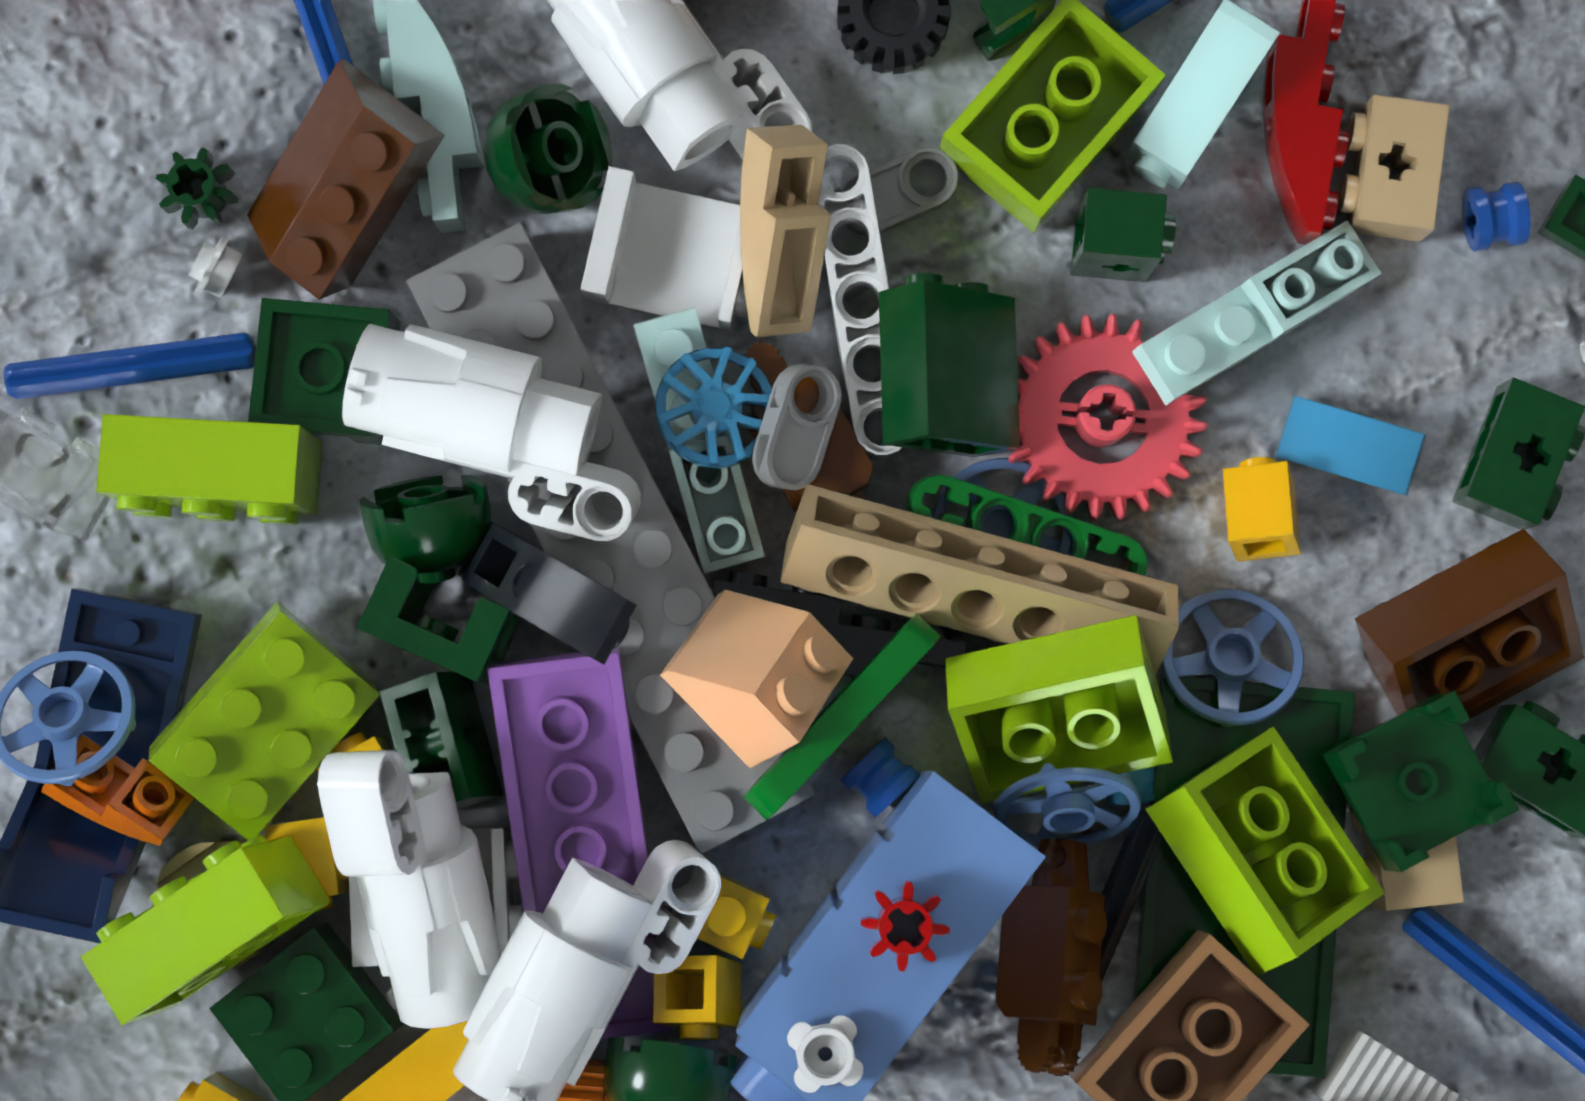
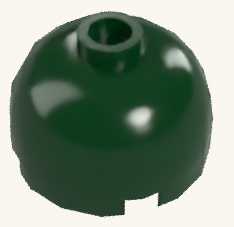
(547, 150)
(428, 524)
(666, 1072)

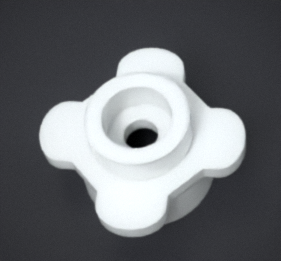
(214, 267)
(812, 1070)

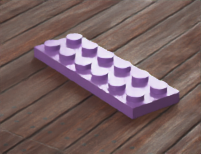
(573, 787)

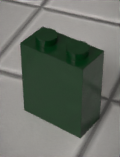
(948, 367)

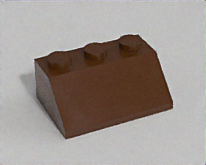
(341, 181)
(1475, 629)

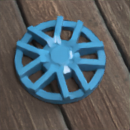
(712, 407)

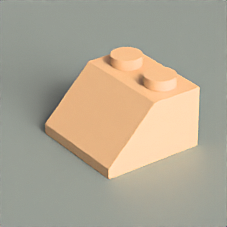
(757, 673)

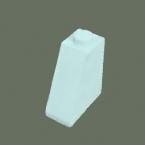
(1200, 95)

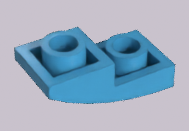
(1351, 445)

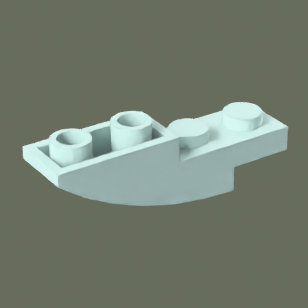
(428, 82)
(1256, 313)
(712, 497)

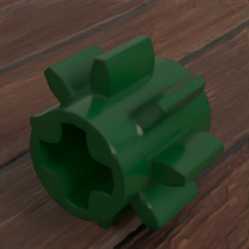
(179, 186)

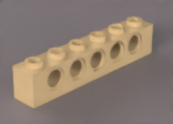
(964, 575)

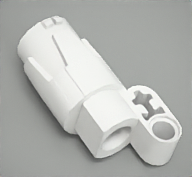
(671, 79)
(488, 414)
(415, 880)
(573, 967)

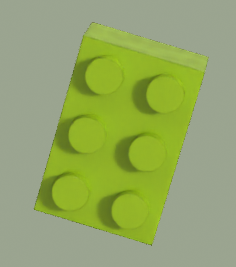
(1051, 112)
(209, 468)
(1060, 701)
(263, 722)
(1265, 852)
(203, 926)

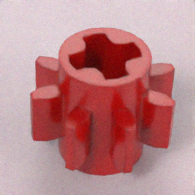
(902, 945)

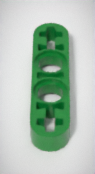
(1028, 519)
(841, 716)

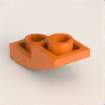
(124, 798)

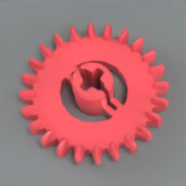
(1041, 414)

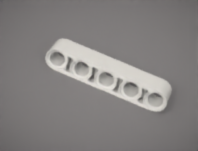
(847, 272)

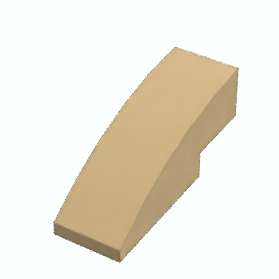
(782, 227)

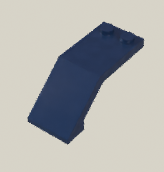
(54, 863)

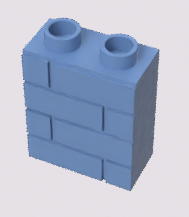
(944, 849)

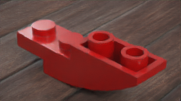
(1300, 134)

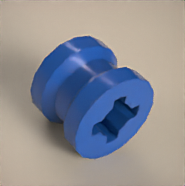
(1496, 216)
(880, 777)

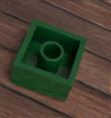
(306, 1015)

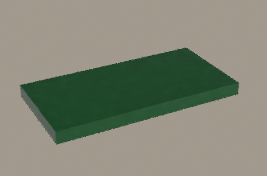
(1171, 901)

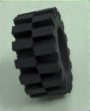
(888, 49)

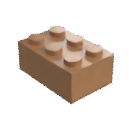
(1193, 1033)

